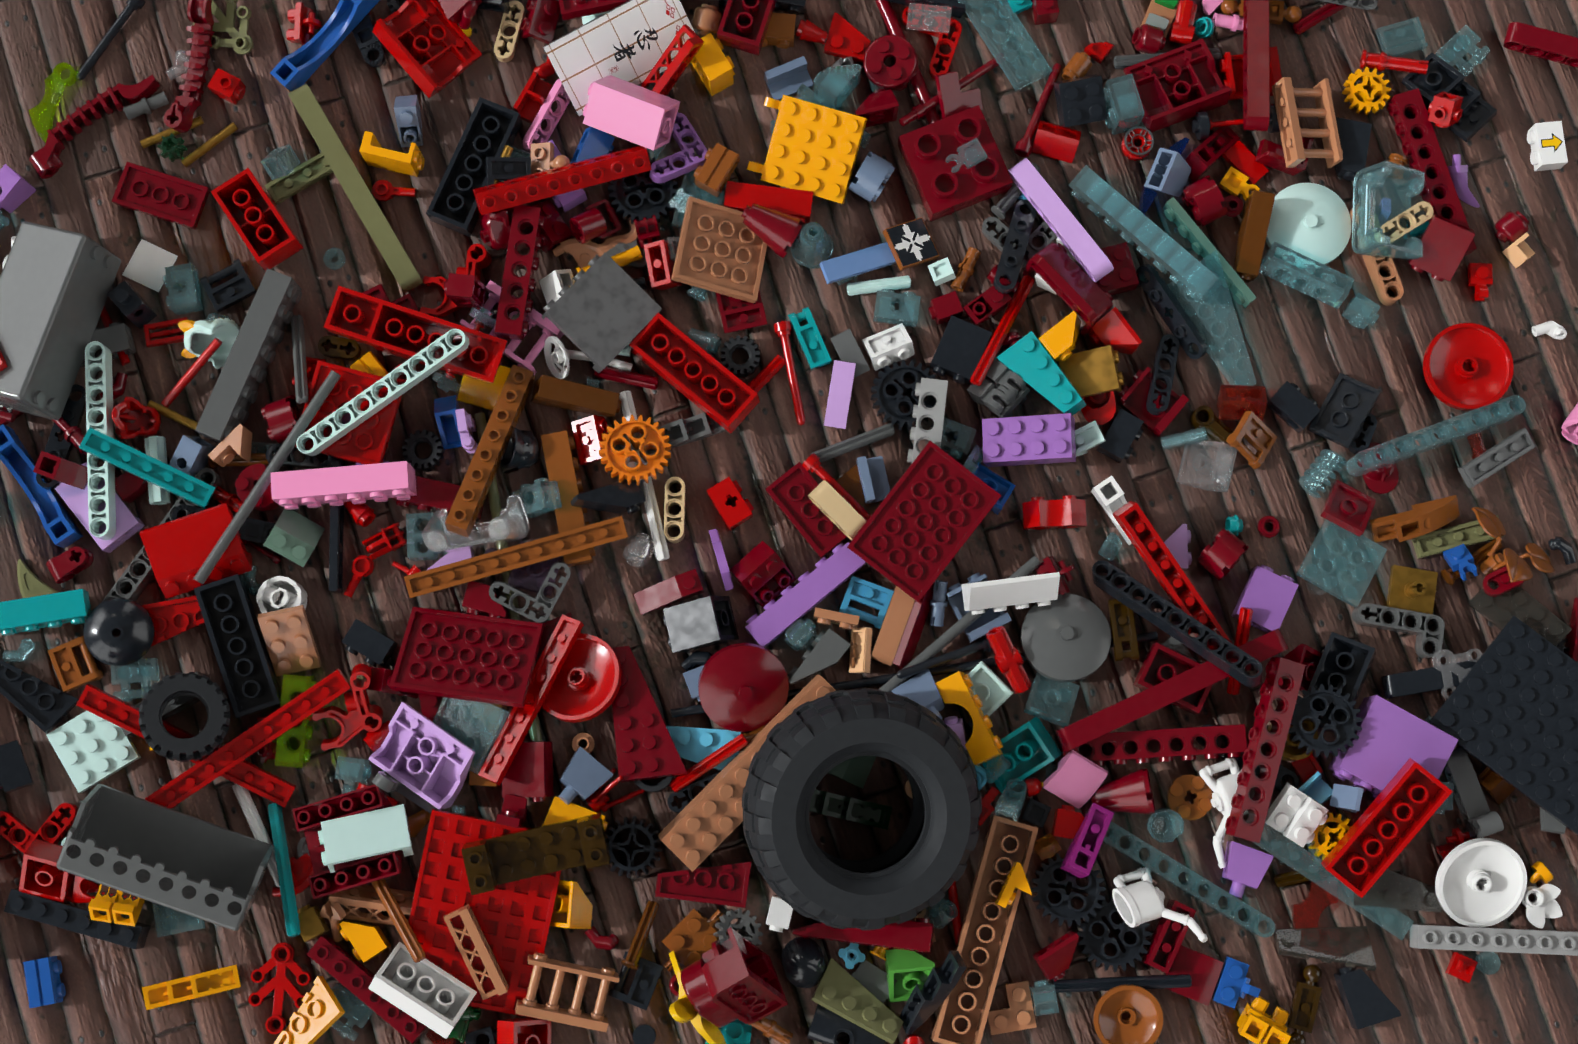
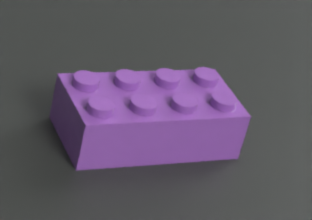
(1029, 440)

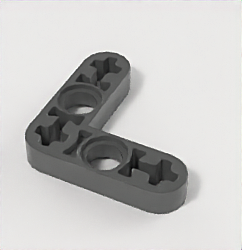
(1031, 250)
(539, 600)
(390, 784)

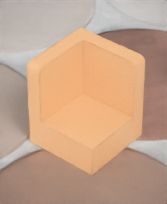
(1519, 251)

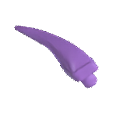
(1460, 180)

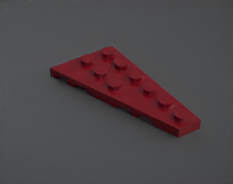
(640, 732)

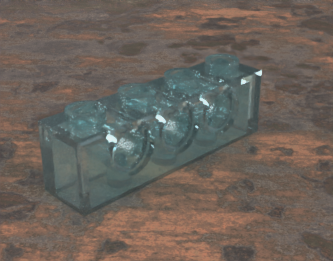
(1306, 275)

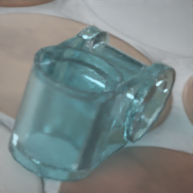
(1012, 799)

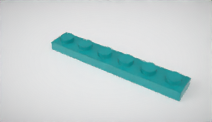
(147, 467)

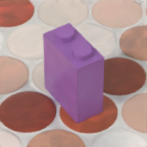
(1267, 597)

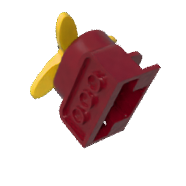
(726, 985)

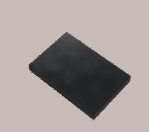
(1344, 410)

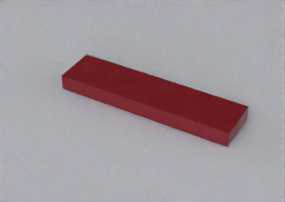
(913, 630)

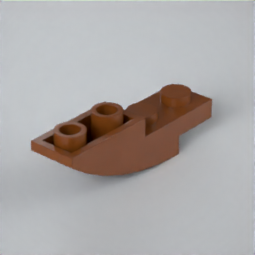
(1416, 522)

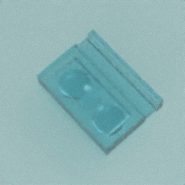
(1402, 37)

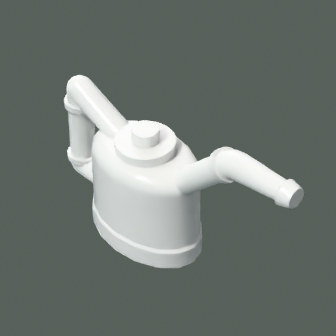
(1223, 791)
(1144, 902)

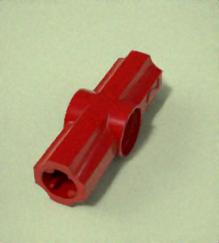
(1008, 659)

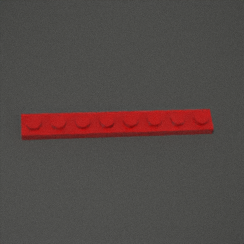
(520, 718)

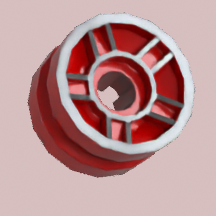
(1146, 143)

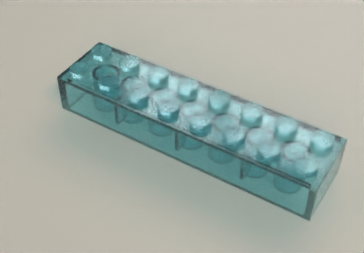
(1141, 230)

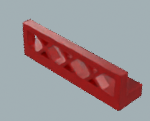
(678, 65)

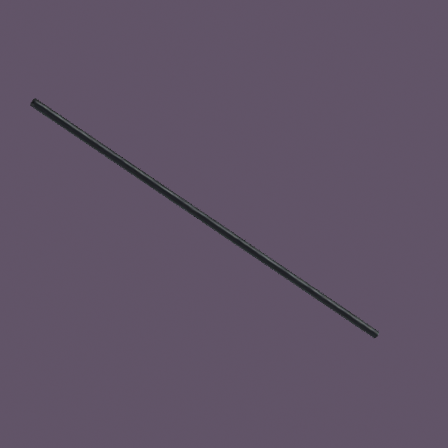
(878, 680)

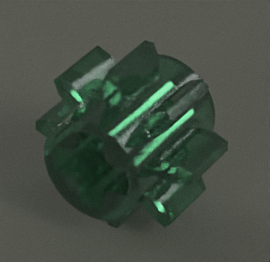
(176, 151)

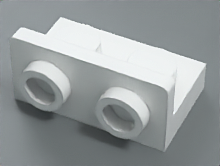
(889, 346)

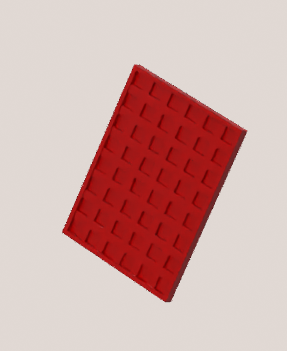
(511, 916)

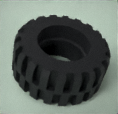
(184, 685)

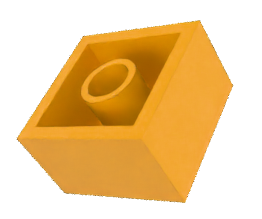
(712, 65)

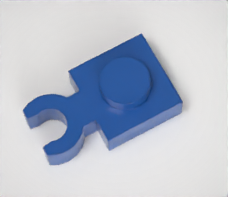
(1460, 559)

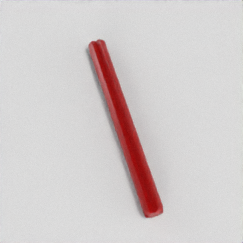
(1002, 330)

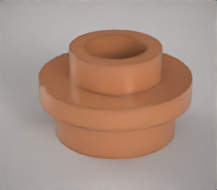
(583, 736)

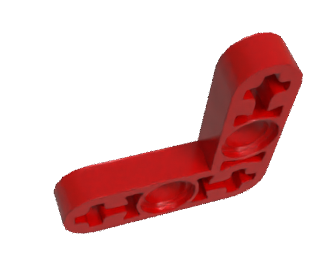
(941, 41)
(42, 832)

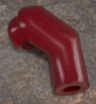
(602, 942)

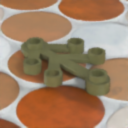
(227, 24)

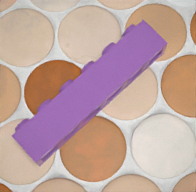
(804, 596)

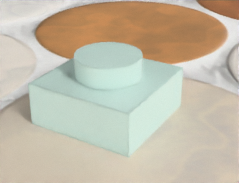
(941, 271)

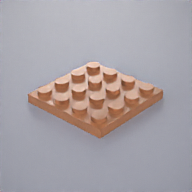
(719, 251)

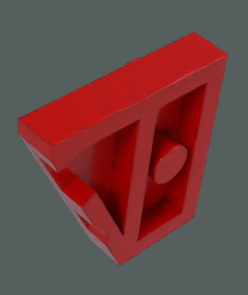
(845, 40)

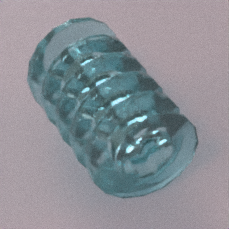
(1320, 471)

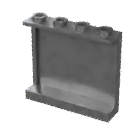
(602, 310)

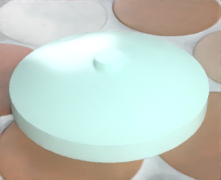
(1310, 222)

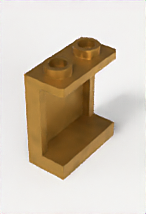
(1094, 371)

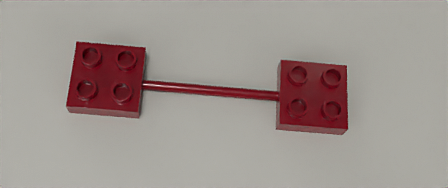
(929, 146)

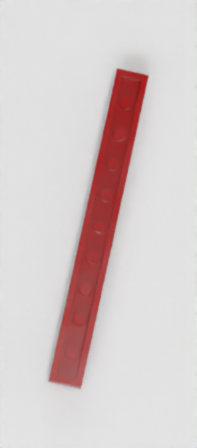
(251, 740)
(243, 773)

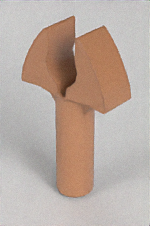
(333, 915)

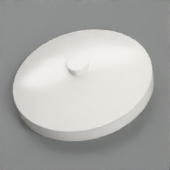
(1481, 882)

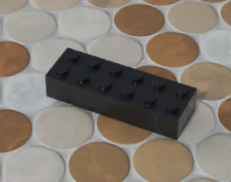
(484, 136)
(238, 645)

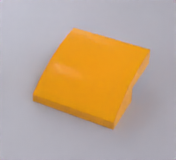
(483, 393)

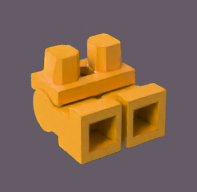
(1262, 1027)

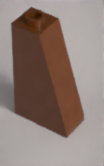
(1253, 234)
(575, 397)

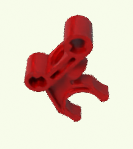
(473, 267)
(357, 713)

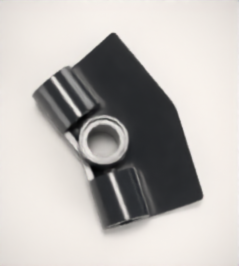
(827, 1026)

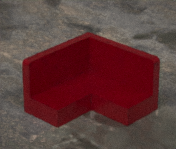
(1273, 156)

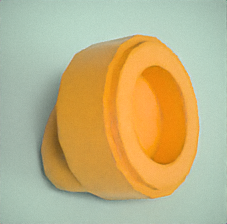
(1541, 872)

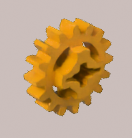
(1359, 94)
(1338, 830)

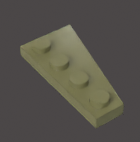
(852, 1001)

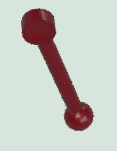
(275, 558)

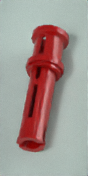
(1382, 62)

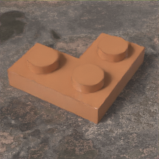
(1018, 1014)

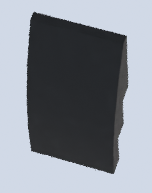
(1445, 78)

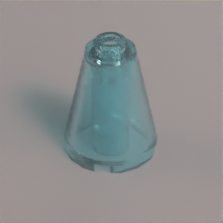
(812, 246)

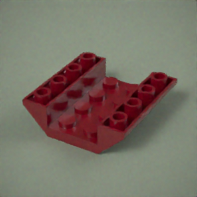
(350, 873)

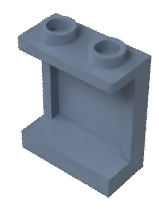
(985, 622)

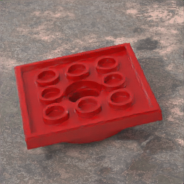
(368, 440)

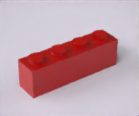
(786, 200)

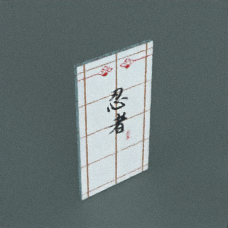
(617, 44)

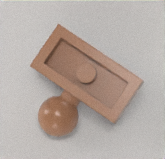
(543, 157)

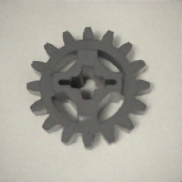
(744, 925)

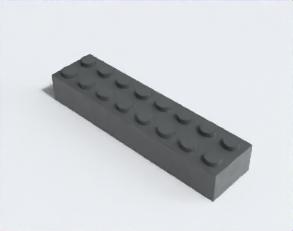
(250, 356)

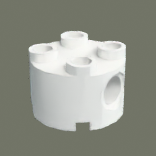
(280, 594)

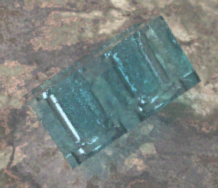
(415, 539)

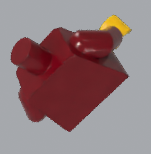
(461, 12)

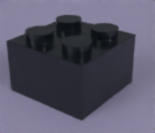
(1080, 100)

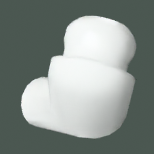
(1550, 328)

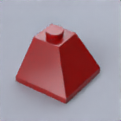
(1114, 331)

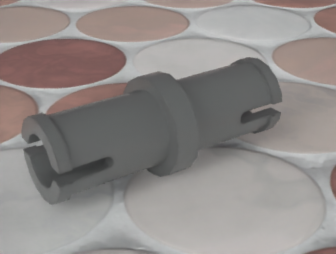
(146, 105)

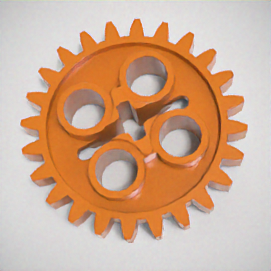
(651, 439)

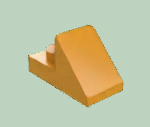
(1015, 879)

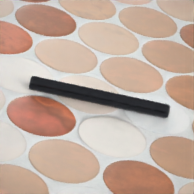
(1106, 984)

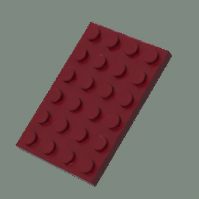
(924, 521)
(467, 657)

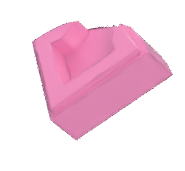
(1210, 6)

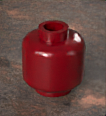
(1148, 39)
(1511, 227)

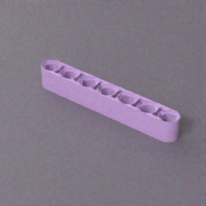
(1060, 220)

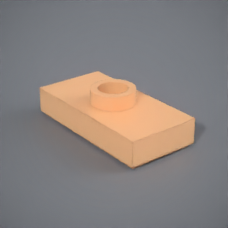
(860, 650)

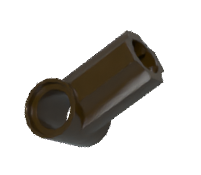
(1214, 427)

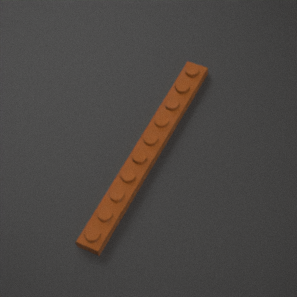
(515, 557)

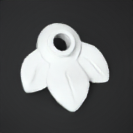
(1543, 905)

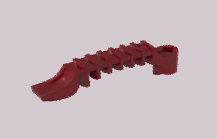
(182, 110)
(47, 160)

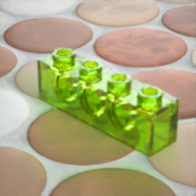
(284, 753)

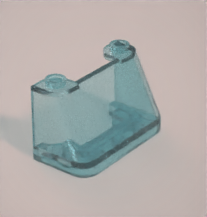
(1378, 197)

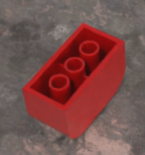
(257, 219)

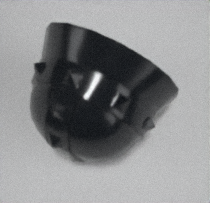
(522, 452)

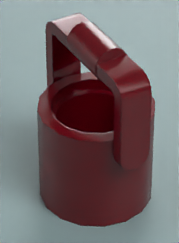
(592, 223)

